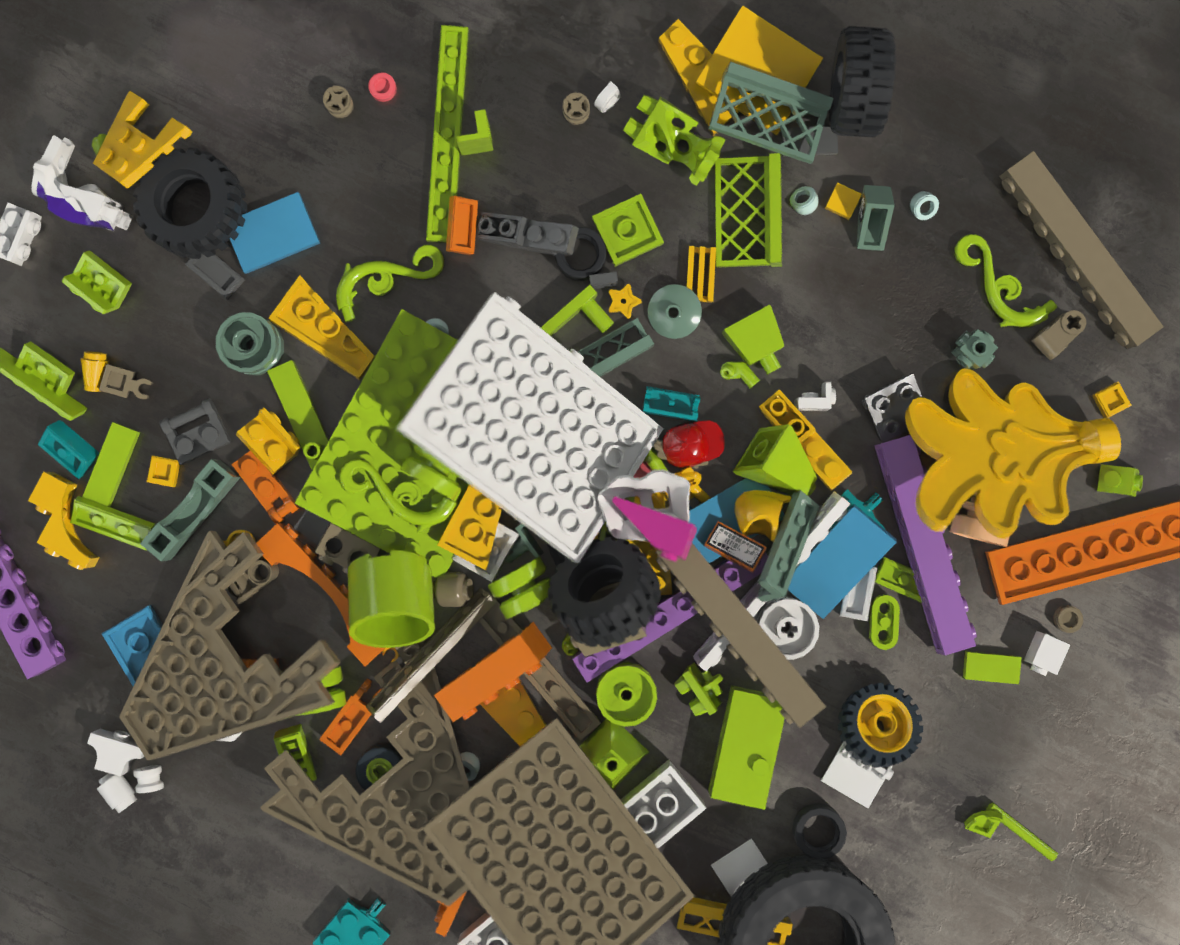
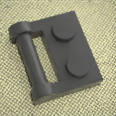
(199, 439)

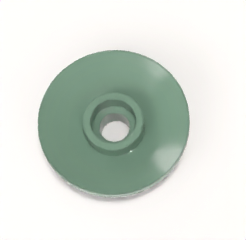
(687, 304)

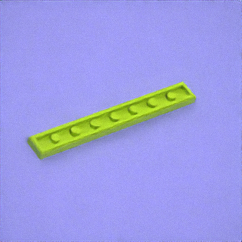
(446, 128)

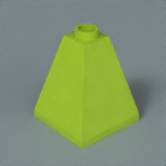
(777, 461)
(613, 752)

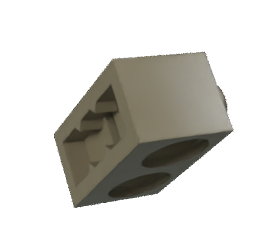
(350, 544)

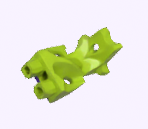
(659, 127)

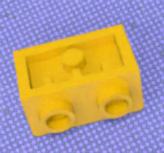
(269, 440)

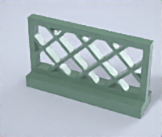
(771, 90)

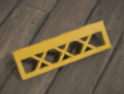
(714, 910)

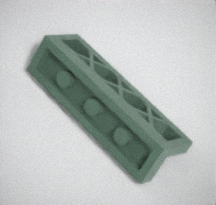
(619, 357)
(787, 547)

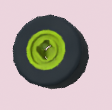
(377, 757)

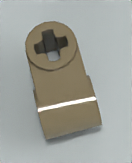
(1057, 336)
(251, 582)

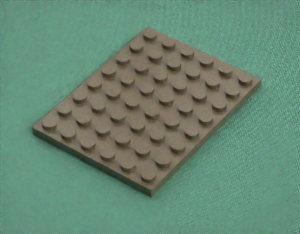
(557, 851)

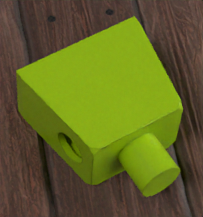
(757, 339)

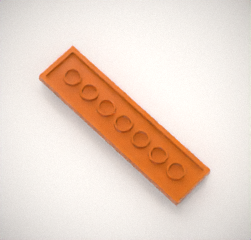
(1086, 553)

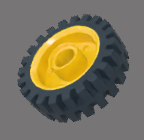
(861, 731)

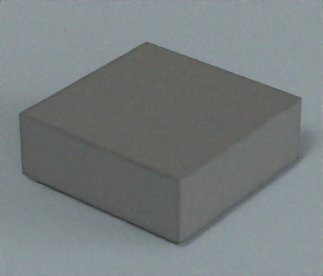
(603, 280)

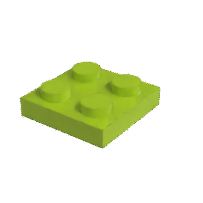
(627, 230)

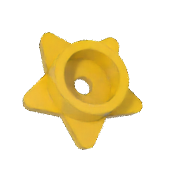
(626, 308)

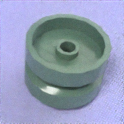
(235, 336)

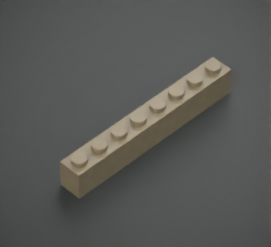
(1080, 251)
(745, 636)

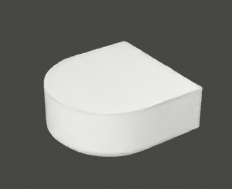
(607, 98)

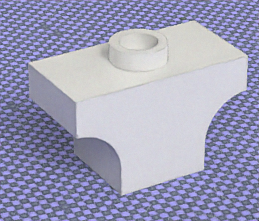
(114, 751)

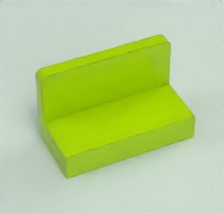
(479, 141)

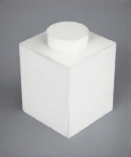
(1046, 654)

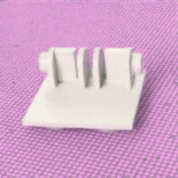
(854, 778)

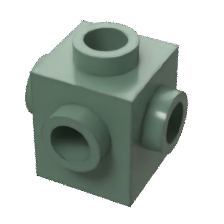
(966, 353)

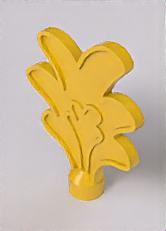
(1001, 454)

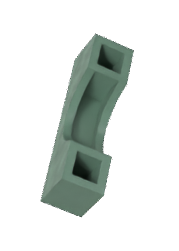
(206, 493)

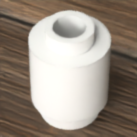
(116, 791)

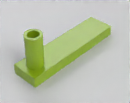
(584, 302)
(300, 410)

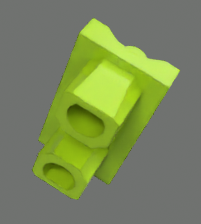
(704, 686)

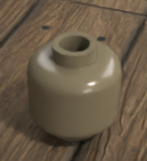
(453, 589)

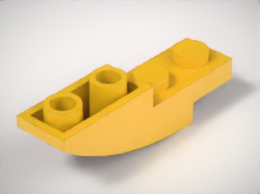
(823, 459)

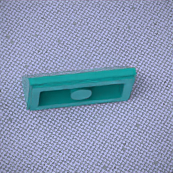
(68, 448)

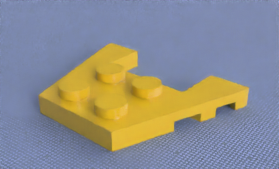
(129, 152)

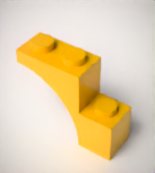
(54, 496)

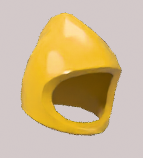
(762, 510)

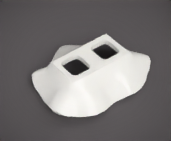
(627, 486)

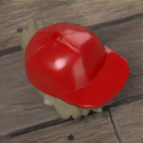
(691, 444)

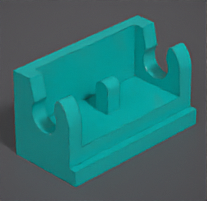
(671, 404)

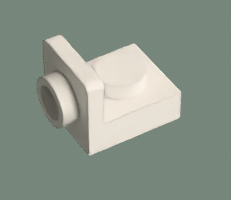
(811, 402)

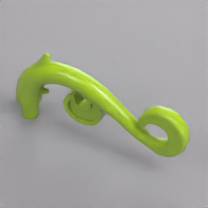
(1012, 285)
(380, 288)
(394, 500)

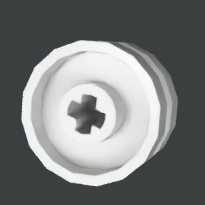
(803, 626)

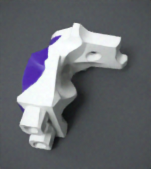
(80, 205)

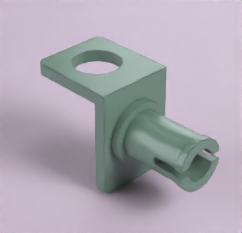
(523, 544)

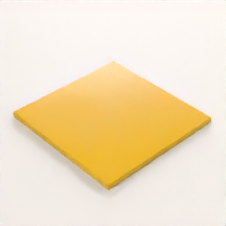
(763, 48)

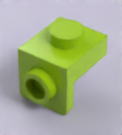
(1119, 480)

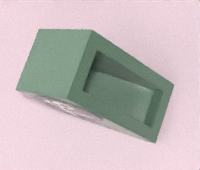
(874, 217)

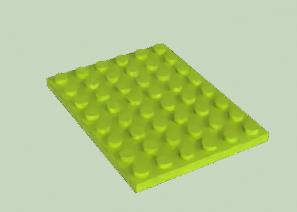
(369, 433)

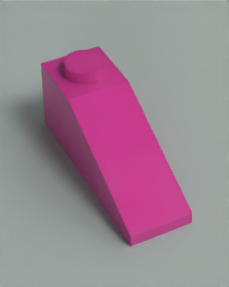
(665, 533)

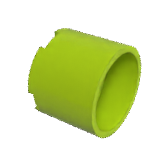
(390, 600)

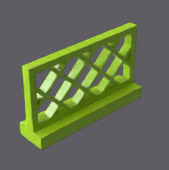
(772, 217)

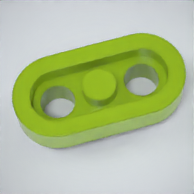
(884, 621)

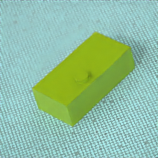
(746, 748)

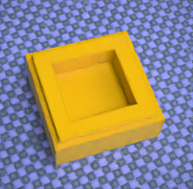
(843, 201)
(1111, 400)
(163, 471)

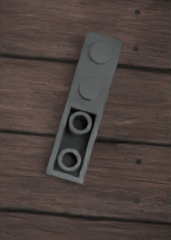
(526, 234)

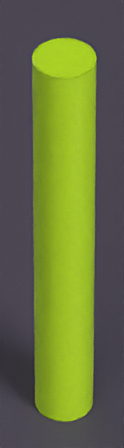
(1024, 833)

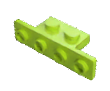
(43, 378)

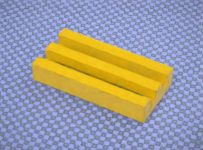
(711, 276)

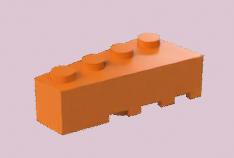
(493, 673)

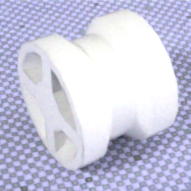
(148, 779)

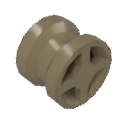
(334, 96)
(576, 103)

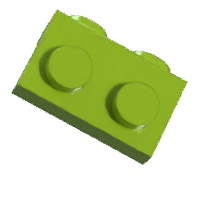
(97, 283)

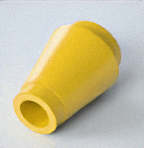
(93, 368)

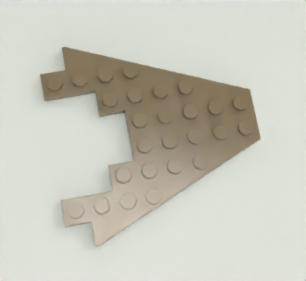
(195, 680)
(388, 818)

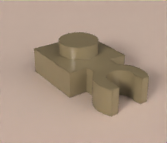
(121, 382)

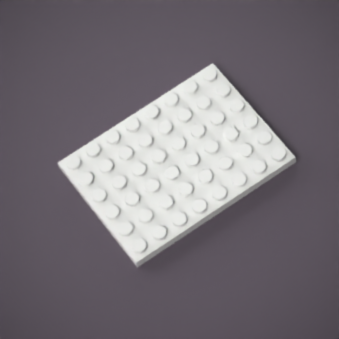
(530, 426)

